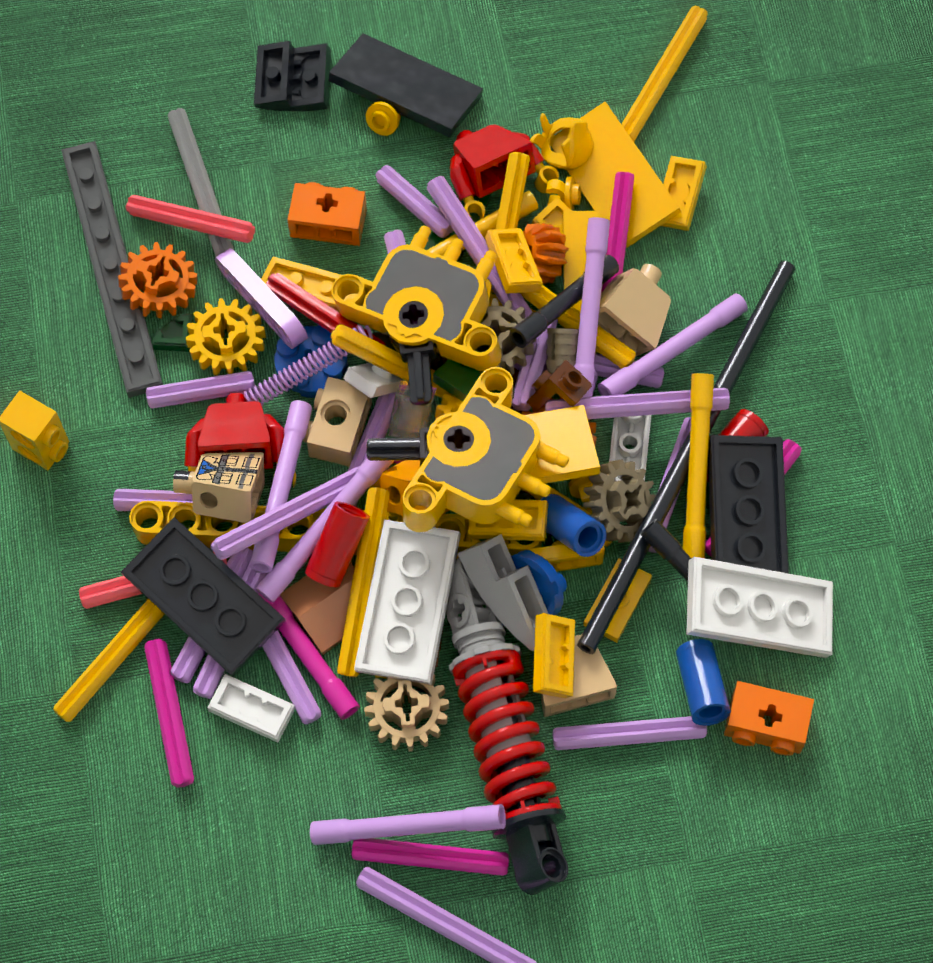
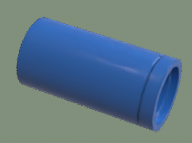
(574, 526)
(703, 682)

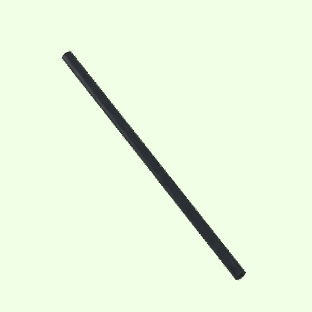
(679, 470)

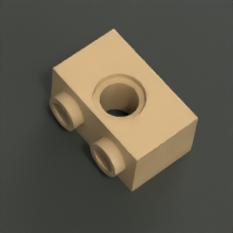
(340, 441)

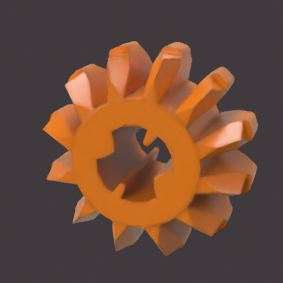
(546, 249)

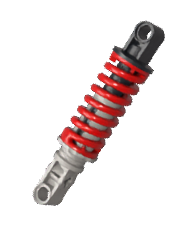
(503, 737)

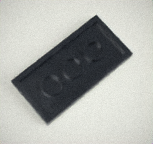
(406, 84)
(748, 501)
(203, 596)

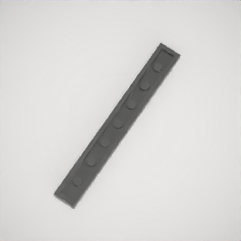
(106, 254)

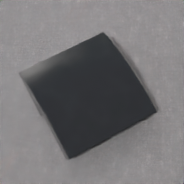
(292, 77)

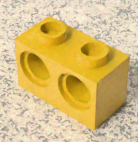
(34, 430)

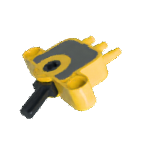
(435, 292)
(472, 459)

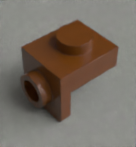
(564, 381)

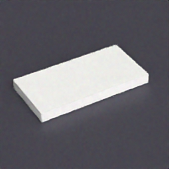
(407, 602)
(759, 607)

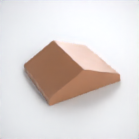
(320, 609)

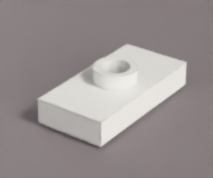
(372, 380)
(251, 708)

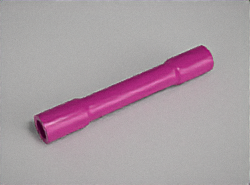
(331, 686)

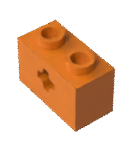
(310, 218)
(788, 714)

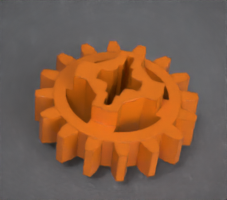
(167, 289)

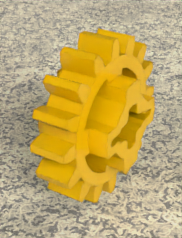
(208, 333)

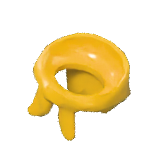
(575, 148)

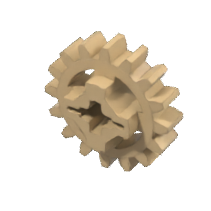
(391, 710)

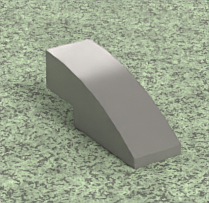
(505, 590)

